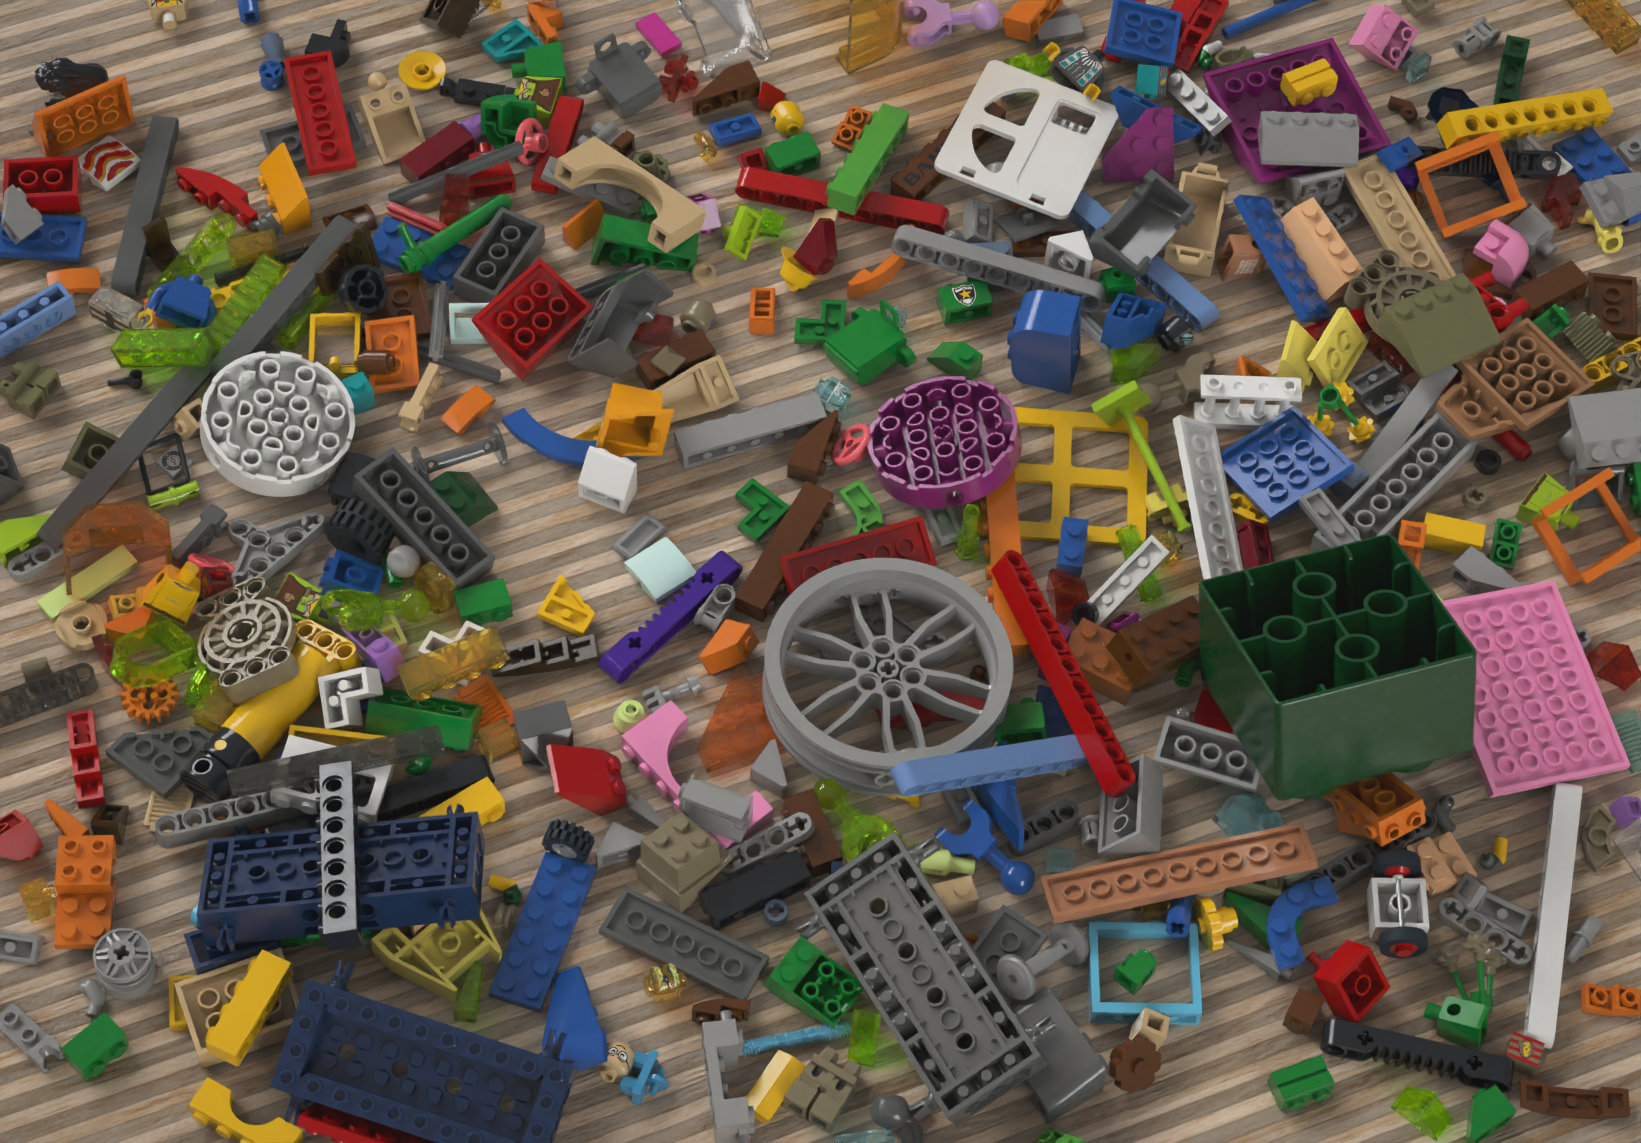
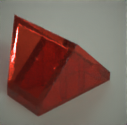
(1064, 593)
(1614, 664)

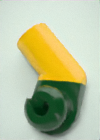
(508, 887)

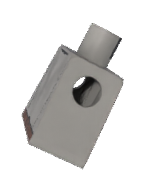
(1534, 229)

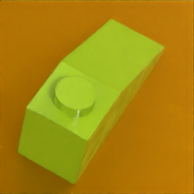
(19, 536)

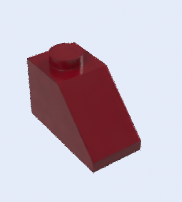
(819, 248)

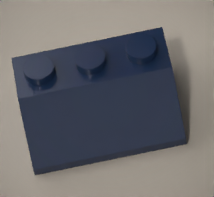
(210, 958)

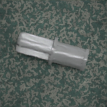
(1582, 938)

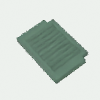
(1629, 731)

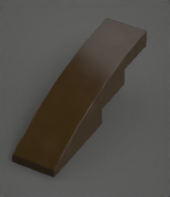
(549, 656)

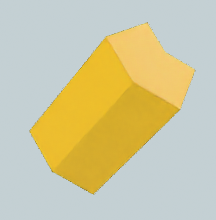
(773, 1085)

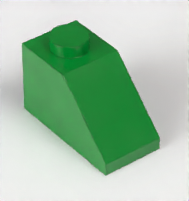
(957, 359)
(1487, 1114)

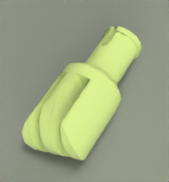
(943, 863)

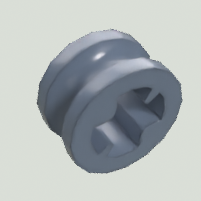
(776, 921)

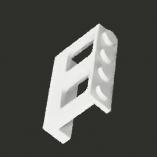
(307, 802)

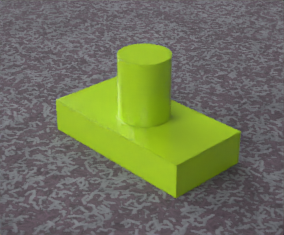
(741, 233)

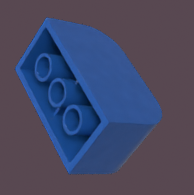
(1046, 340)

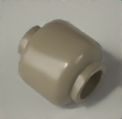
(697, 315)

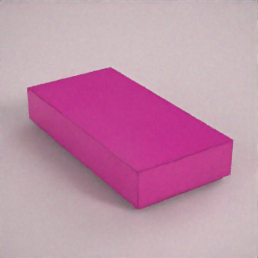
(658, 35)

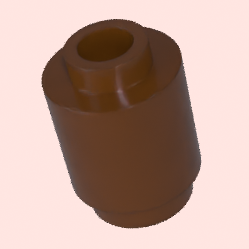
(376, 362)

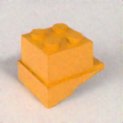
(634, 422)

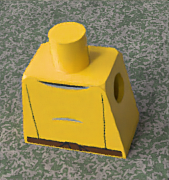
(173, 592)

